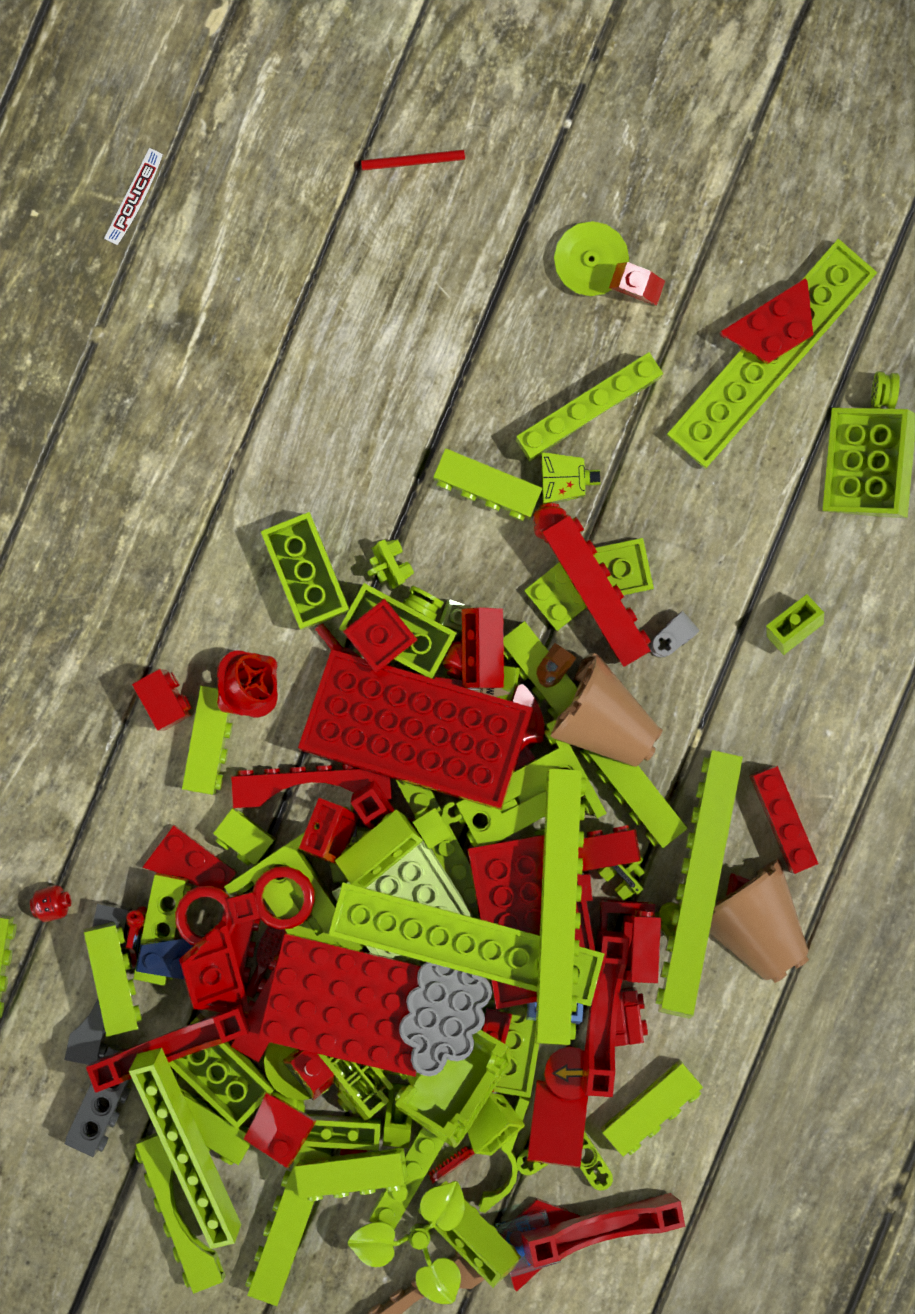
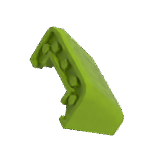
(455, 1096)

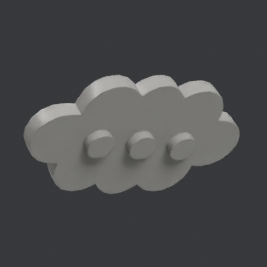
(443, 1016)

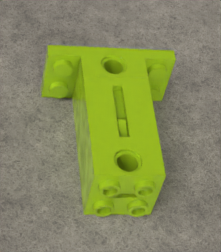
(526, 796)
(287, 897)

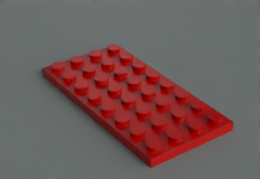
(416, 729)

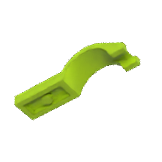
(490, 1198)

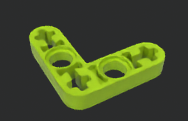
(591, 1176)

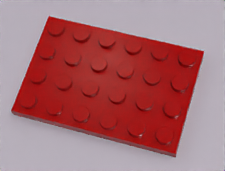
(510, 895)
(340, 1004)

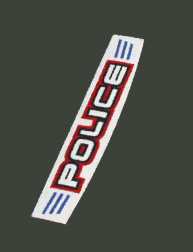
(134, 197)

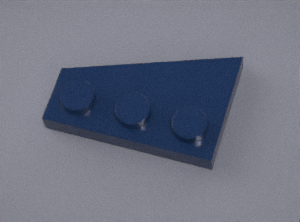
(163, 957)

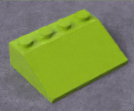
(870, 462)

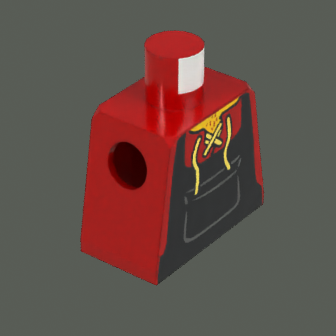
(309, 1072)

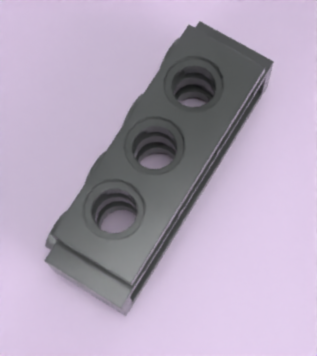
(80, 1135)

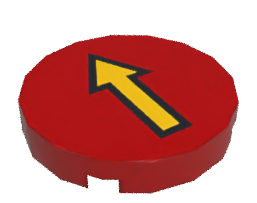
(564, 1073)

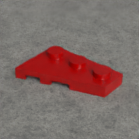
(186, 858)

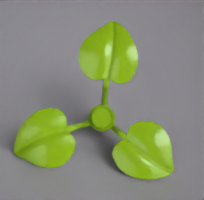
(439, 1279)

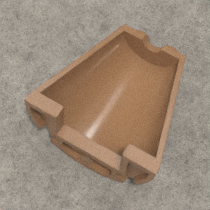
(606, 717)
(762, 924)

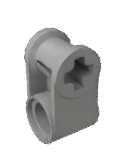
(676, 633)

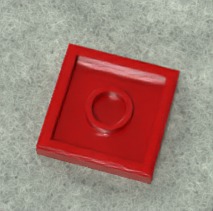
(380, 635)

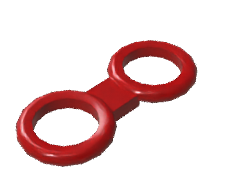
(248, 905)

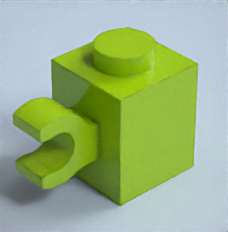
(433, 826)

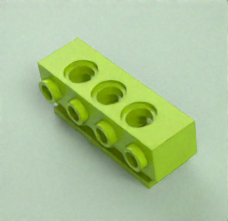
(158, 913)
(358, 1087)

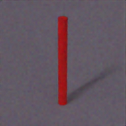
(410, 160)

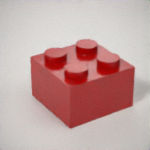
(162, 699)

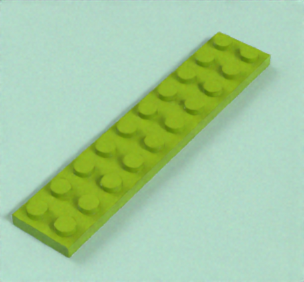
(749, 381)
(451, 940)

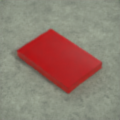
(556, 1129)

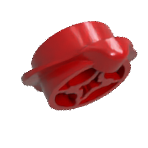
(247, 684)

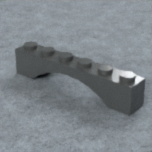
(87, 1040)

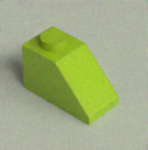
(397, 1124)

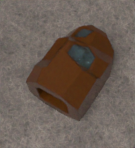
(554, 666)

